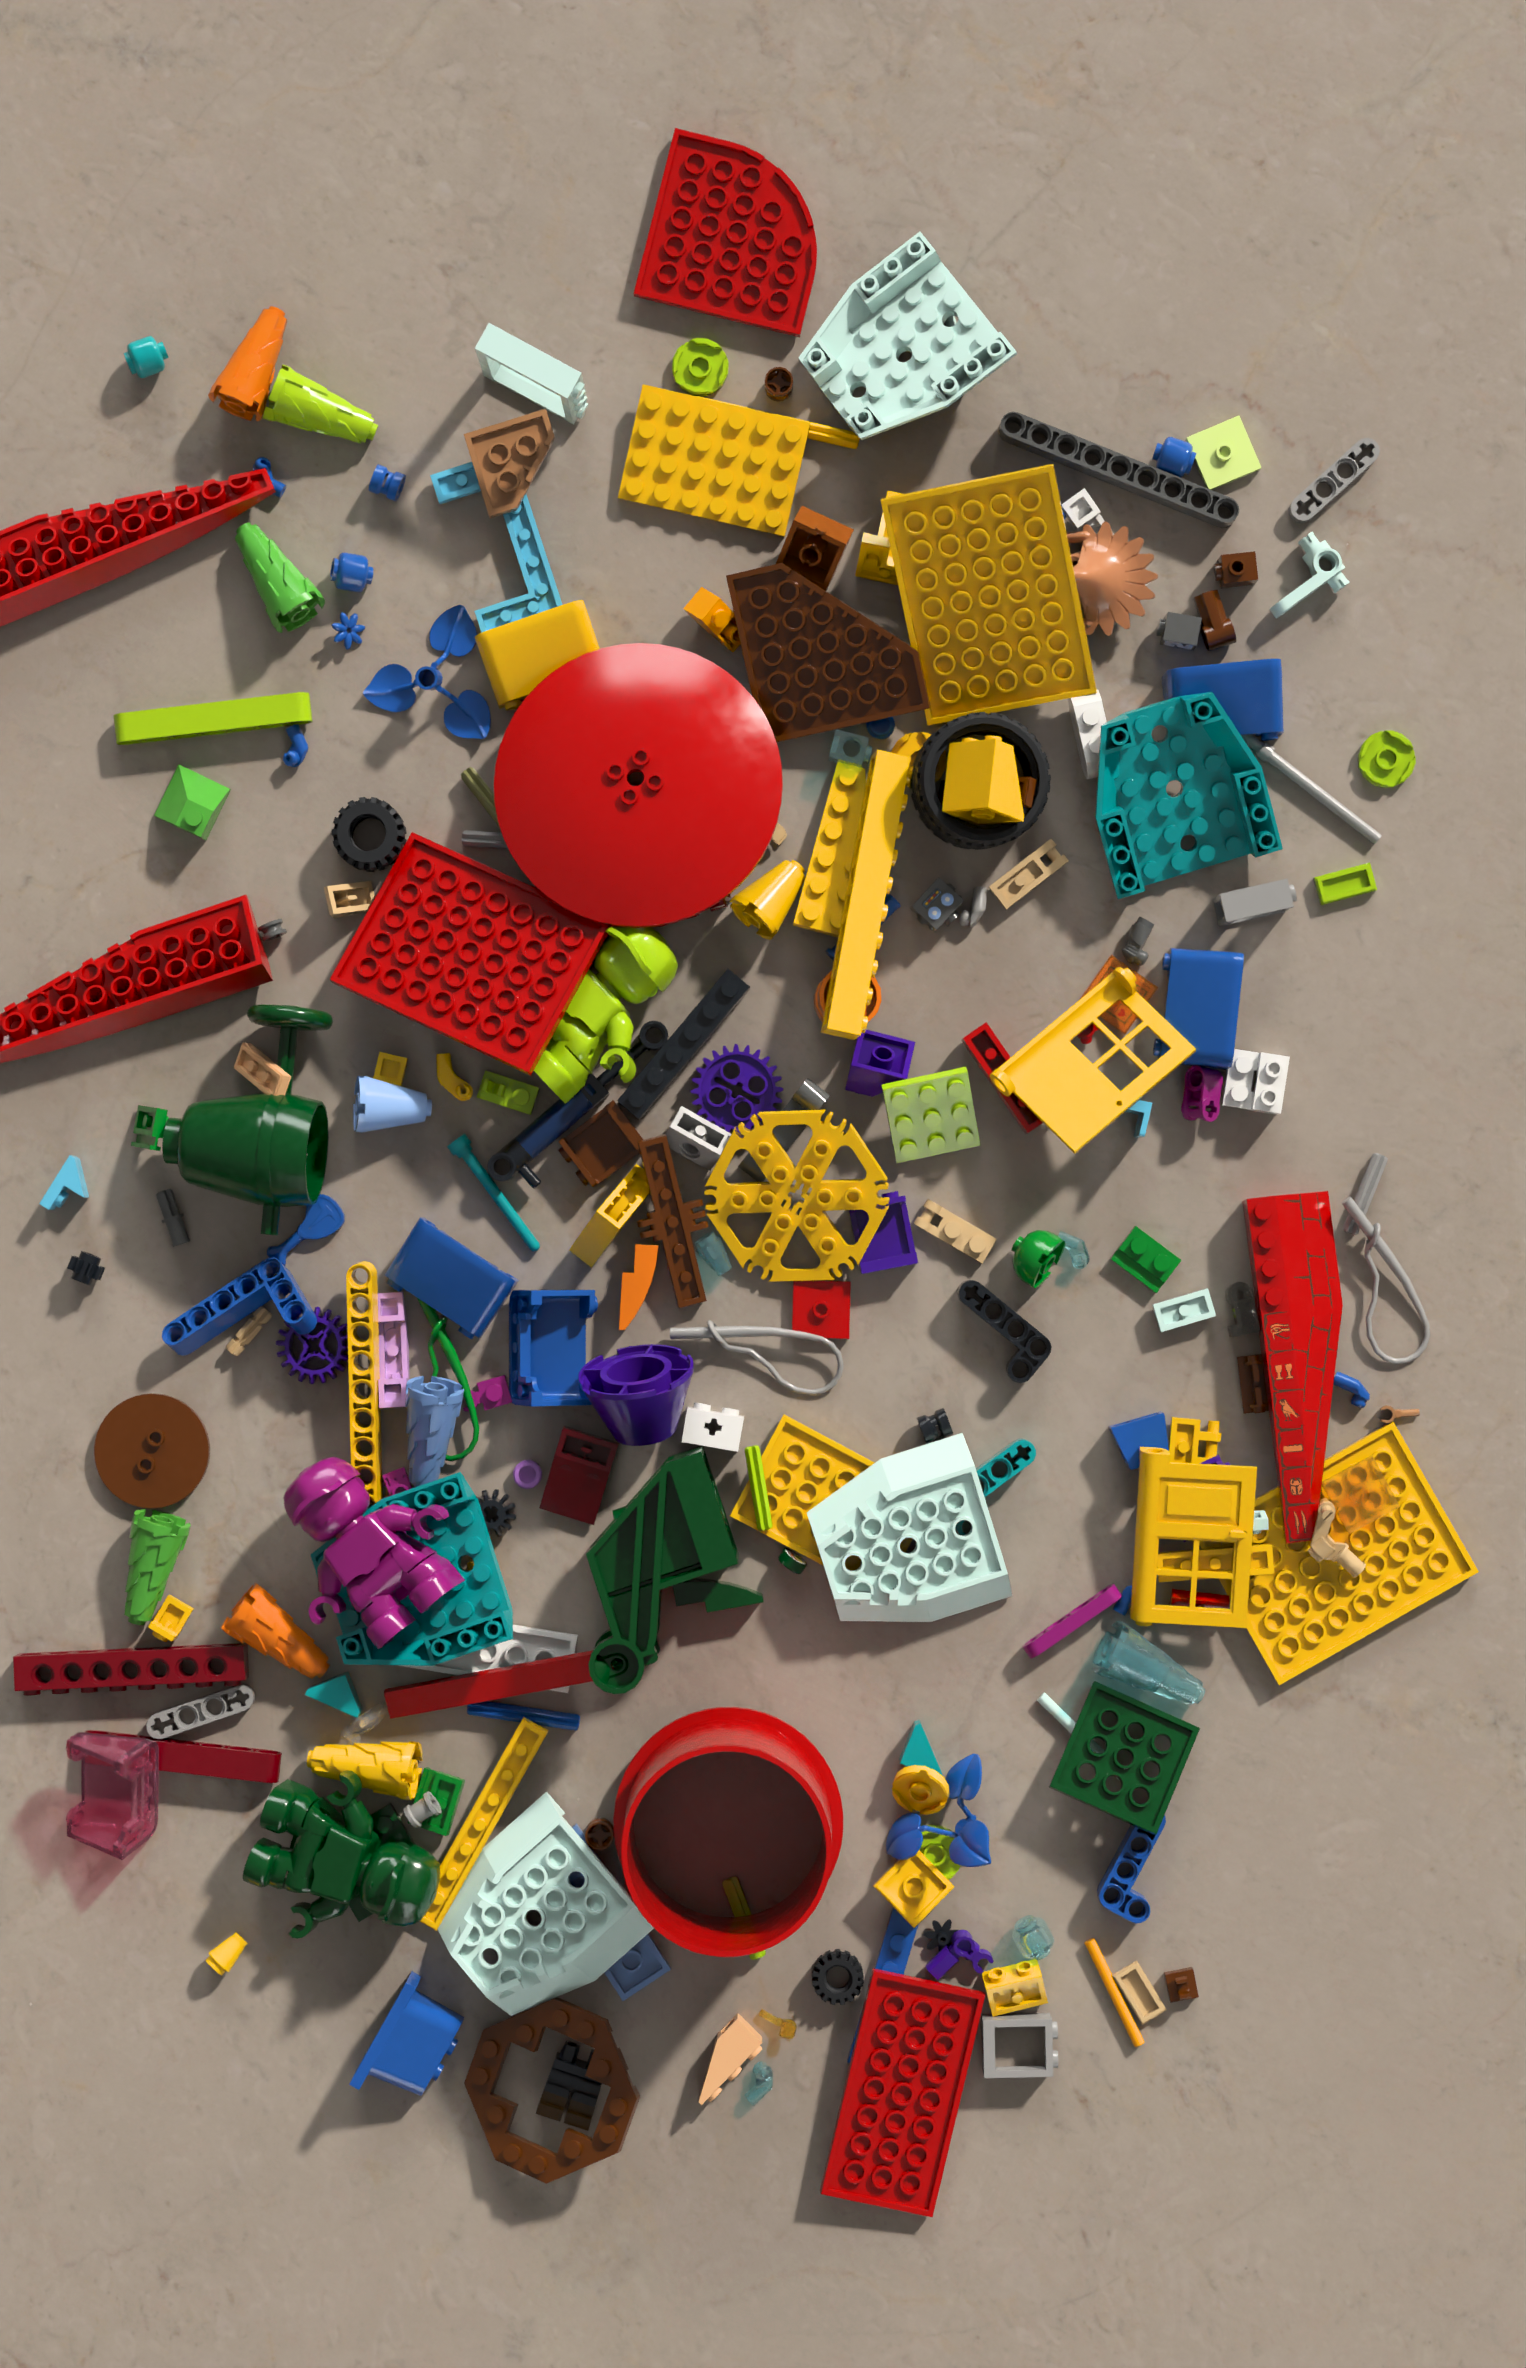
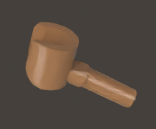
(1398, 1413)

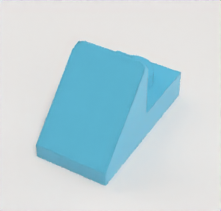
(70, 1177)

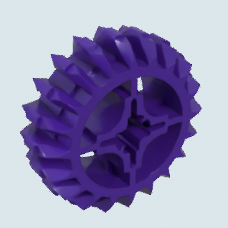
(326, 1354)

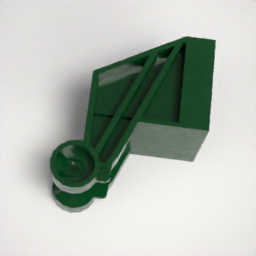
(657, 1540)

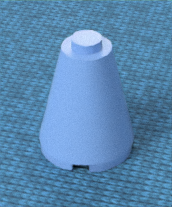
(387, 1105)

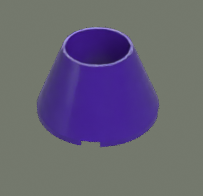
(639, 1391)

